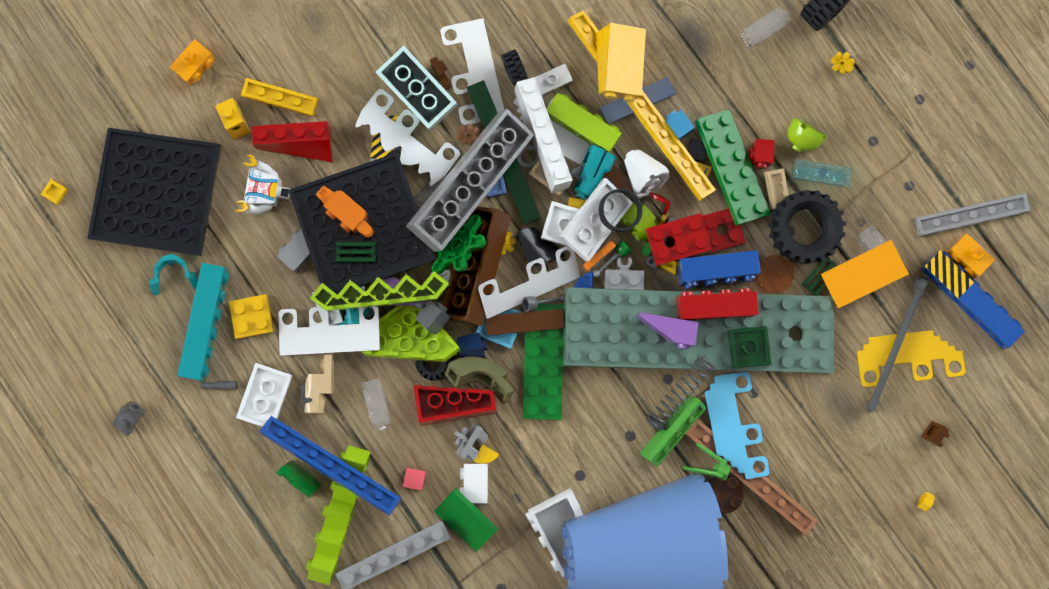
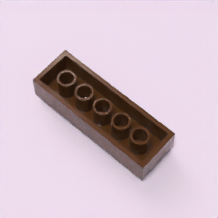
(462, 294)

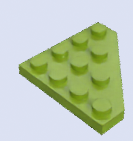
(406, 338)

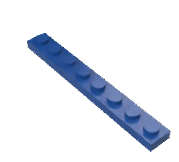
(330, 465)

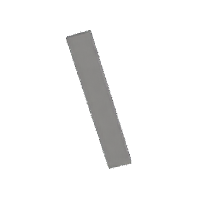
(972, 214)

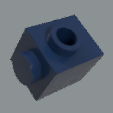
(472, 346)

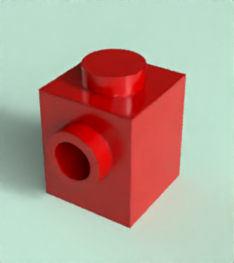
(762, 153)

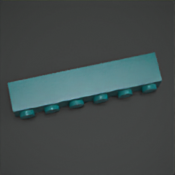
(203, 321)

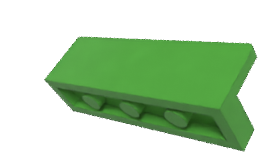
(666, 440)

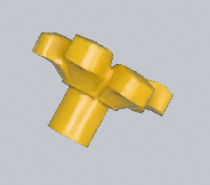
(842, 62)
(508, 242)

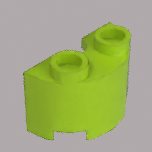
(646, 221)

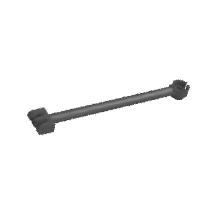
(919, 285)

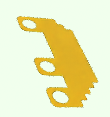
(916, 348)

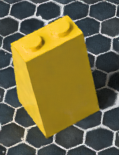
(620, 61)

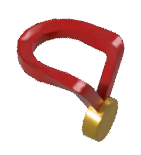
(660, 198)

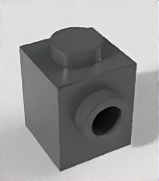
(433, 317)

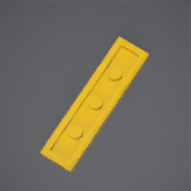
(279, 97)

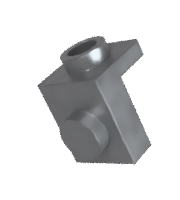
(128, 417)

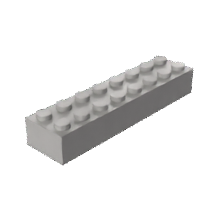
(470, 180)

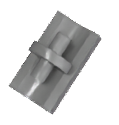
(466, 440)

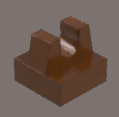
(935, 433)

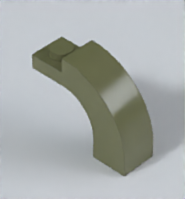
(481, 371)

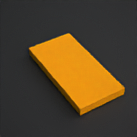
(864, 274)

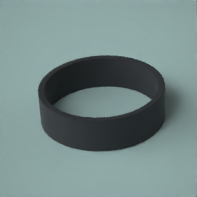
(638, 204)

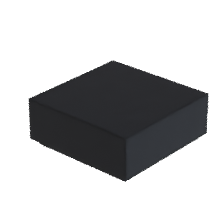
(697, 150)

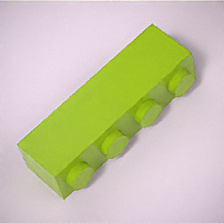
(582, 123)

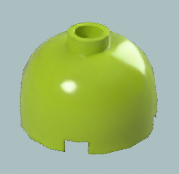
(804, 136)

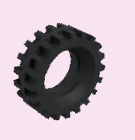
(831, 232)

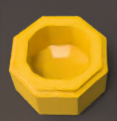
(926, 501)

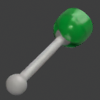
(621, 250)

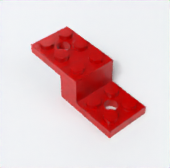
(694, 236)

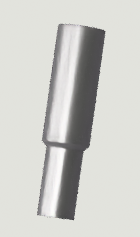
(219, 385)

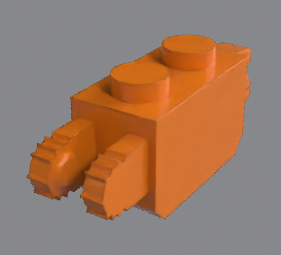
(346, 210)

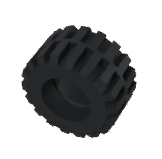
(821, 12)

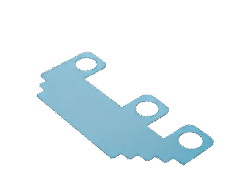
(726, 426)

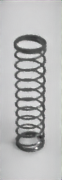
(706, 365)

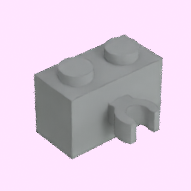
(624, 278)

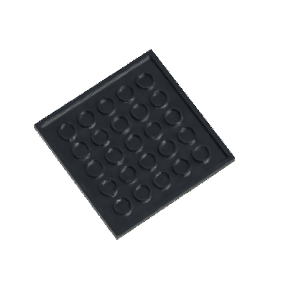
(154, 191)
(389, 204)

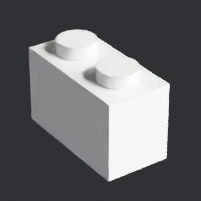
(475, 482)

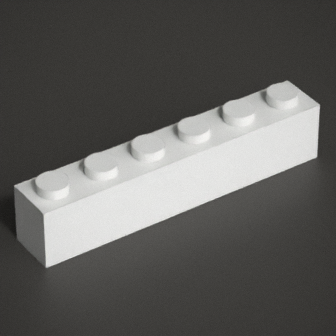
(545, 139)

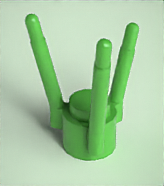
(719, 470)

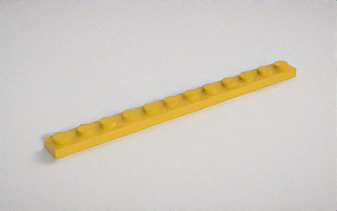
(651, 120)

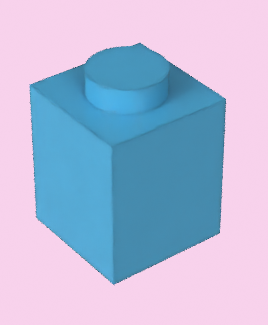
(679, 124)

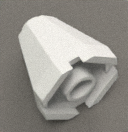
(645, 172)

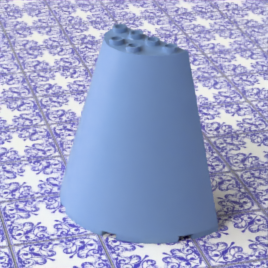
(650, 541)

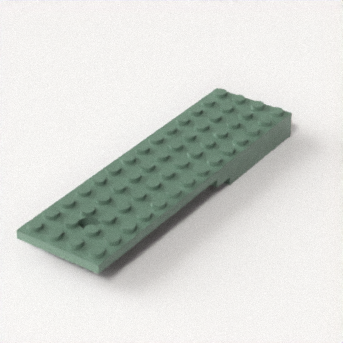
(606, 333)

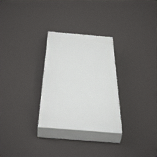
(585, 230)

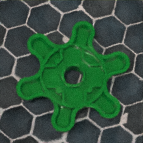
(460, 247)

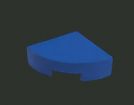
(585, 281)

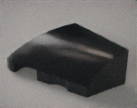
(535, 247)

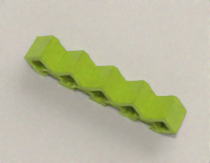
(380, 293)
(337, 519)

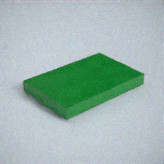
(466, 520)

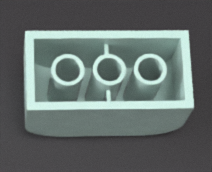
(416, 88)

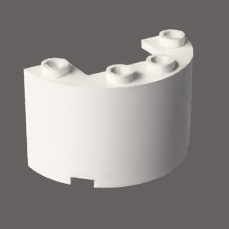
(549, 518)

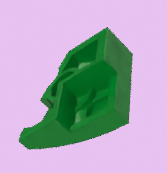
(299, 478)

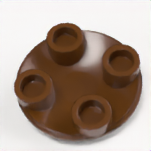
(728, 493)

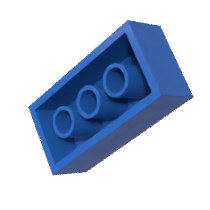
(718, 268)

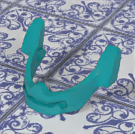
(170, 259)

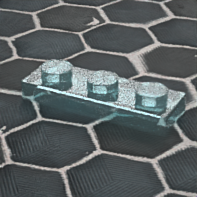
(821, 173)

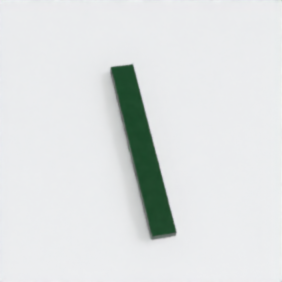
(513, 175)

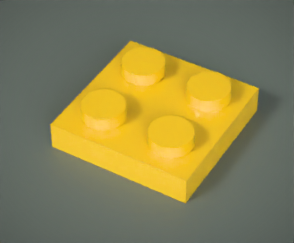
(251, 316)

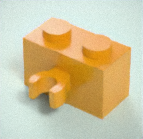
(192, 62)
(970, 256)

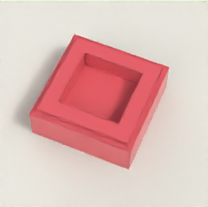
(414, 479)

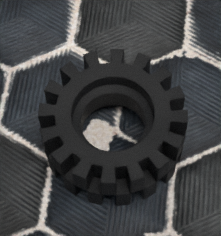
(514, 66)
(431, 374)

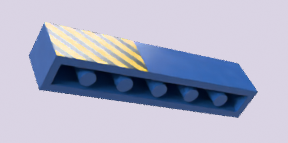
(972, 299)

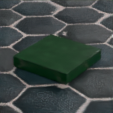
(749, 347)

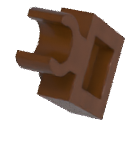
(440, 68)

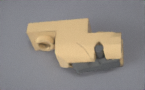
(317, 386)

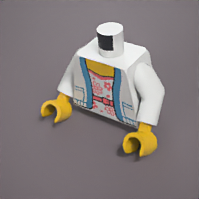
(262, 188)

